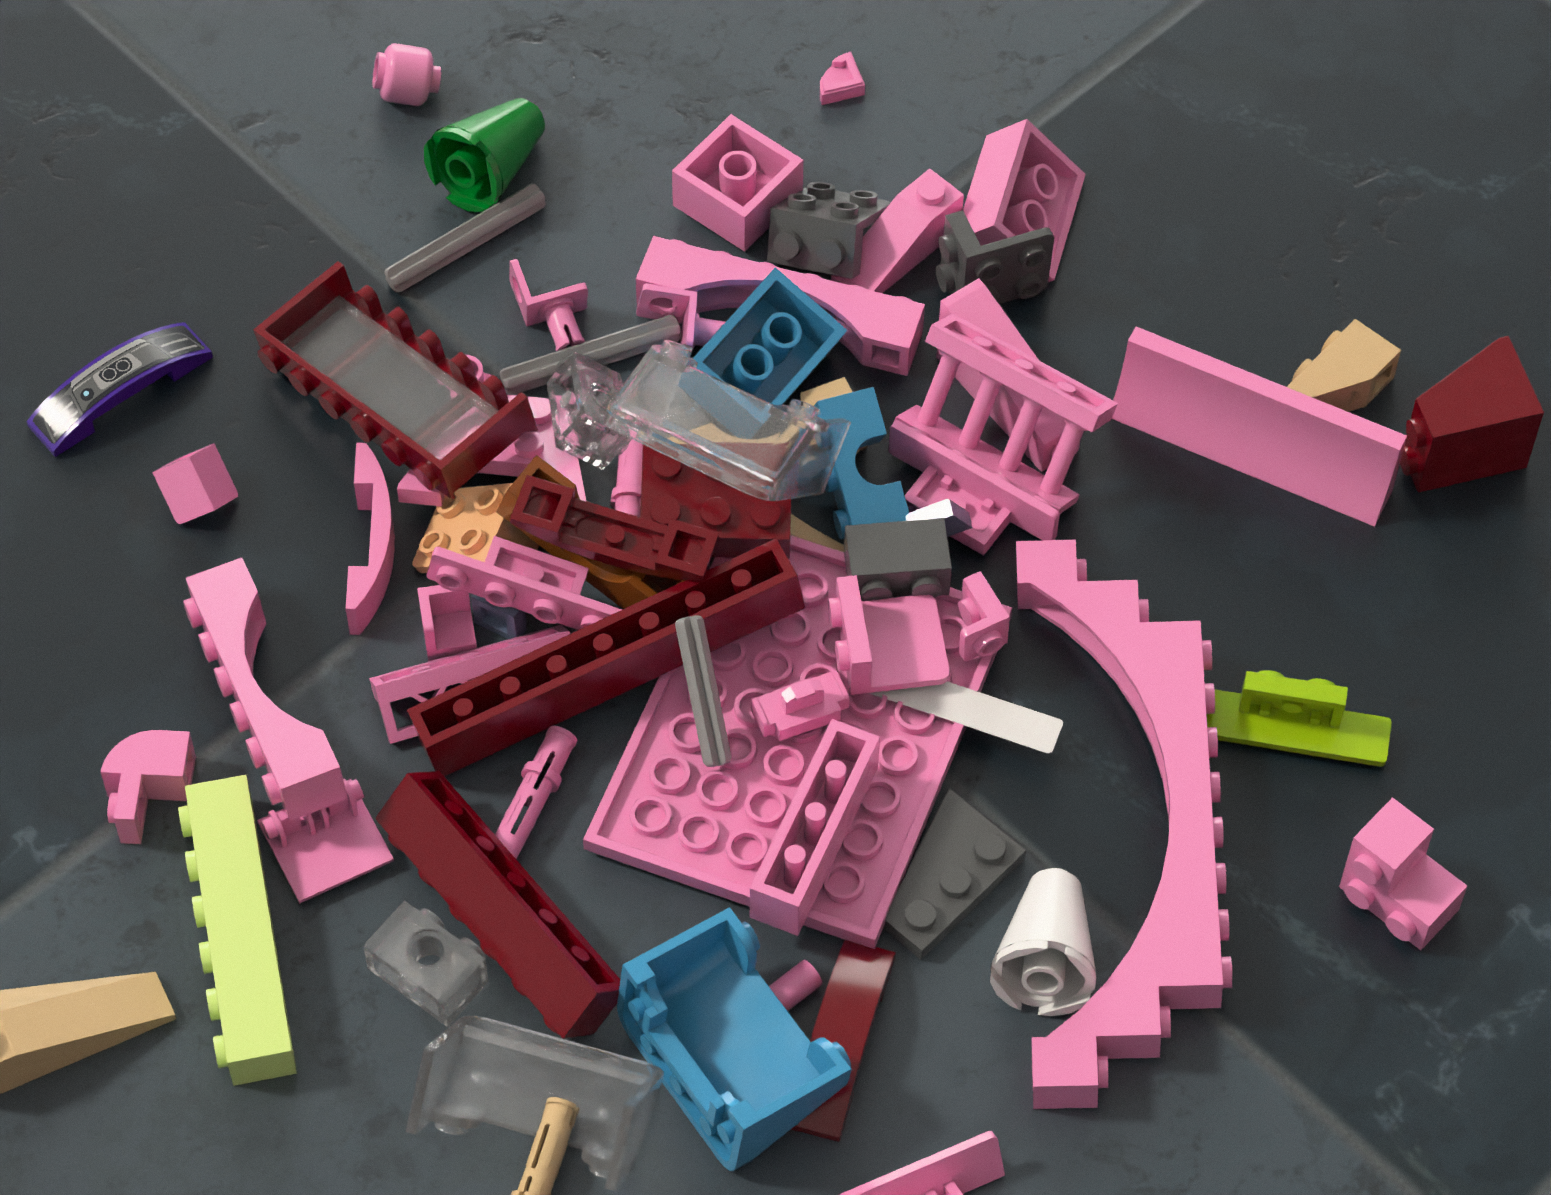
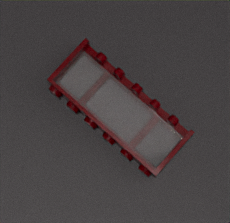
(391, 382)

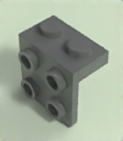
(822, 229)
(1007, 267)

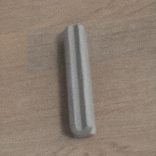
(703, 691)

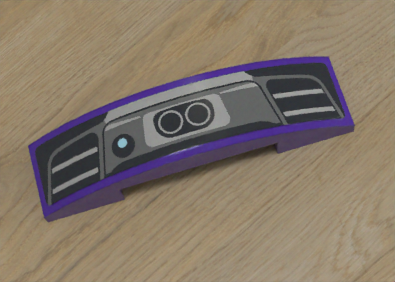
(113, 378)

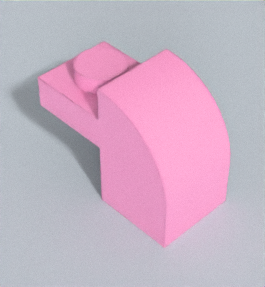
(145, 768)

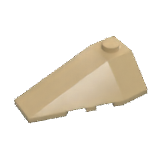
(72, 1020)

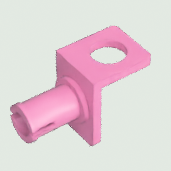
(553, 307)
(694, 329)

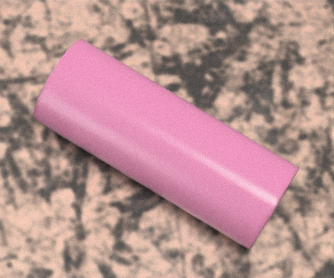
(796, 984)

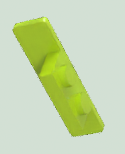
(1299, 719)

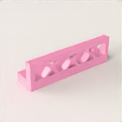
(449, 671)

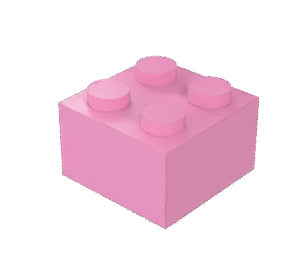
(735, 181)

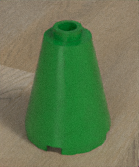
(483, 152)

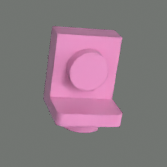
(984, 617)

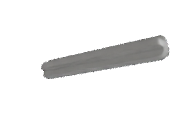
(464, 238)
(602, 349)

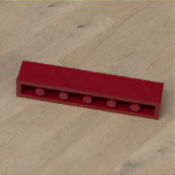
(500, 904)

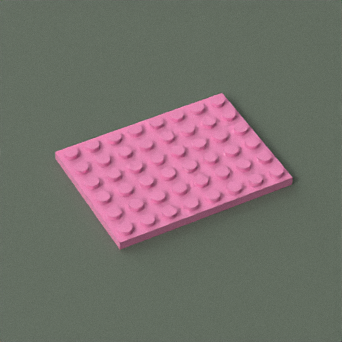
(719, 821)

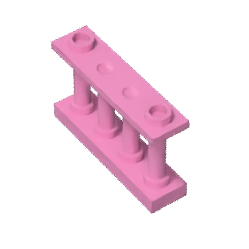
(1040, 388)

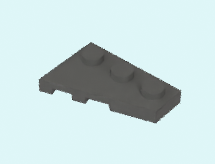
(950, 875)

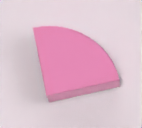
(841, 80)

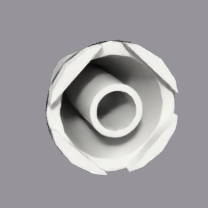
(1047, 948)

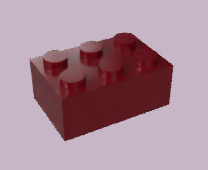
(693, 497)

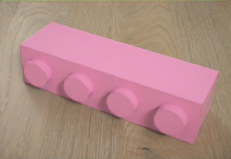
(814, 827)

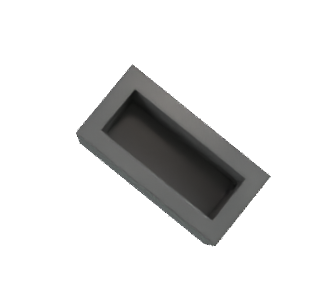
(899, 558)

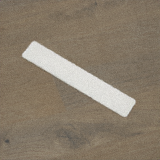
(982, 713)

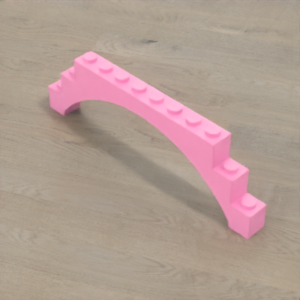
(1179, 946)

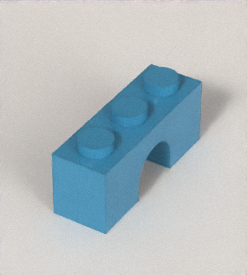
(855, 497)

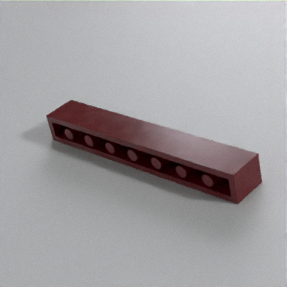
(603, 659)

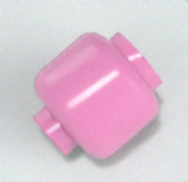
(405, 74)

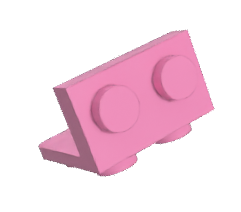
(887, 640)

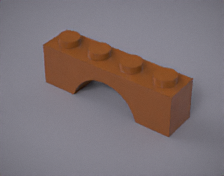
(616, 583)

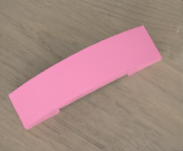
(369, 583)

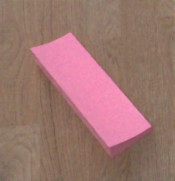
(1258, 426)

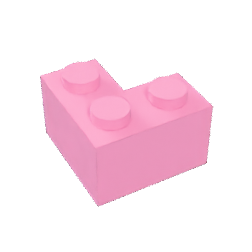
(1397, 878)

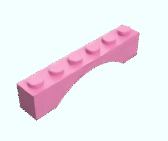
(880, 326)
(296, 755)

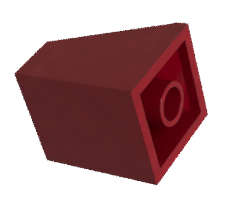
(1473, 421)

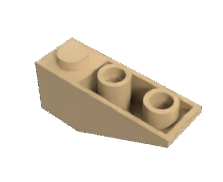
(1349, 368)

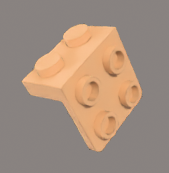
(468, 525)

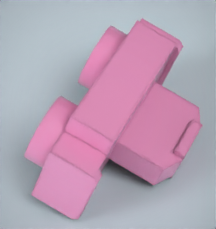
(801, 706)

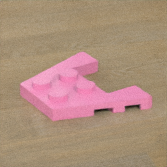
(511, 460)

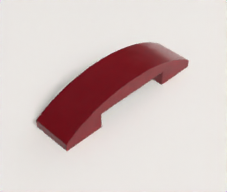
(612, 535)
(847, 1018)

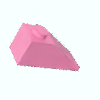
(905, 232)

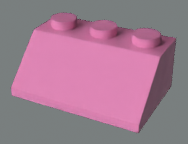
(1023, 187)

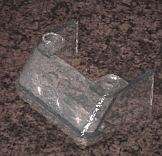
(725, 430)
(507, 1072)

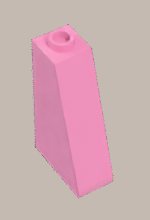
(979, 307)

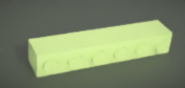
(239, 931)

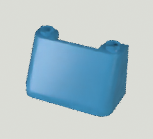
(726, 1039)

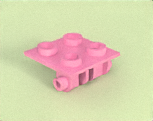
(326, 845)

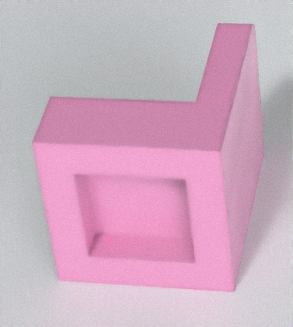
(195, 484)
(446, 621)

